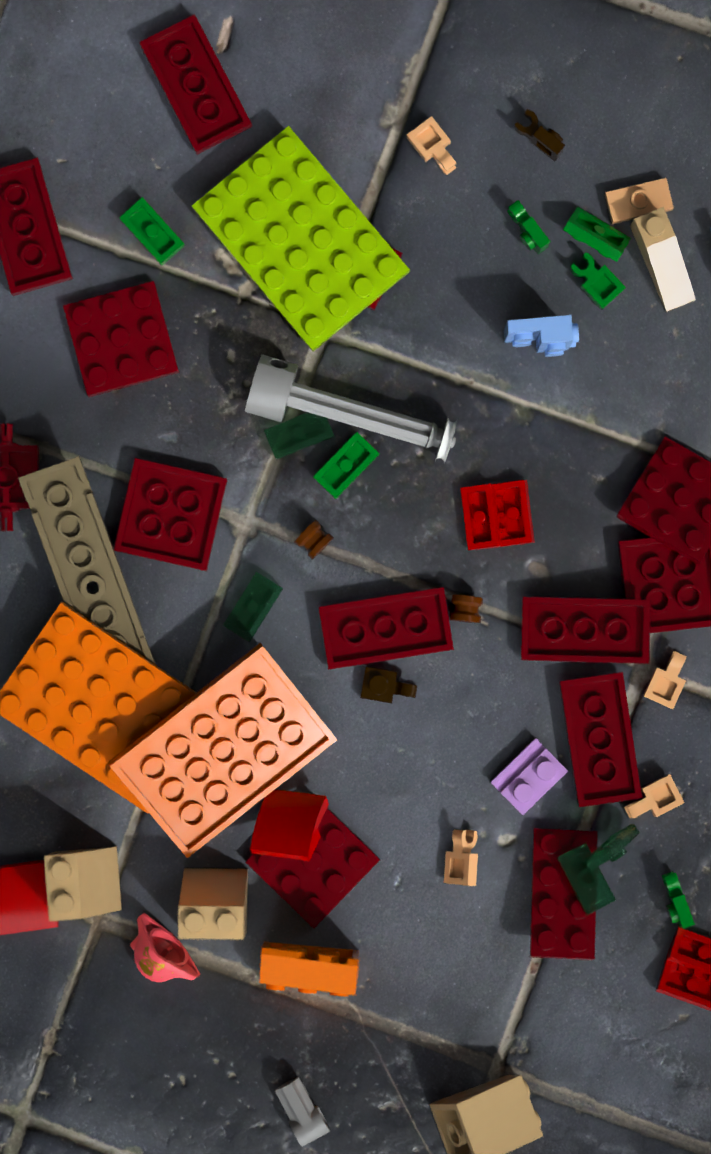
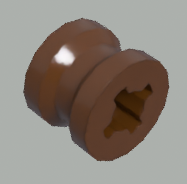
(314, 539)
(466, 608)

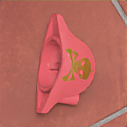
(160, 953)

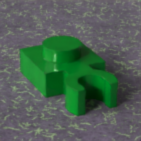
(532, 234)
(600, 284)
(678, 909)

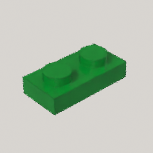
(152, 231)
(597, 234)
(346, 465)

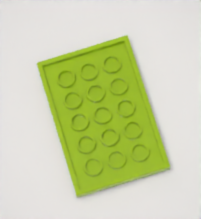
(300, 238)

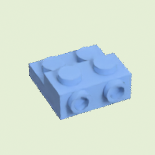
(551, 334)

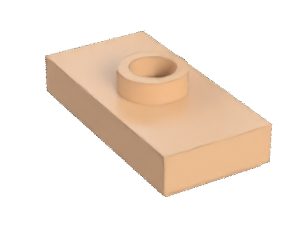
(638, 200)

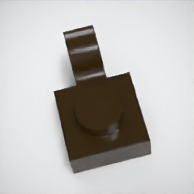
(545, 140)
(382, 686)

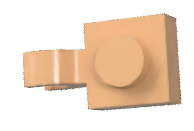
(431, 142)
(666, 685)
(658, 797)
(461, 863)

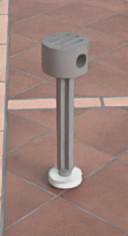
(275, 389)

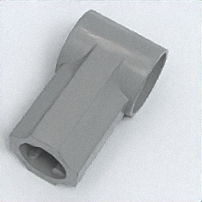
(305, 1118)

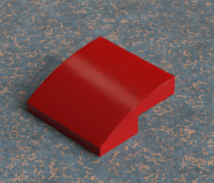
(497, 515)
(288, 825)
(24, 898)
(688, 969)

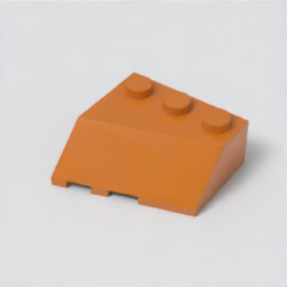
(309, 968)

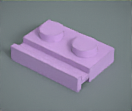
(529, 776)

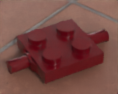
(14, 462)

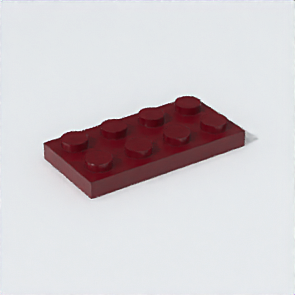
(195, 84)
(29, 230)
(386, 628)
(586, 630)
(600, 739)
(557, 918)

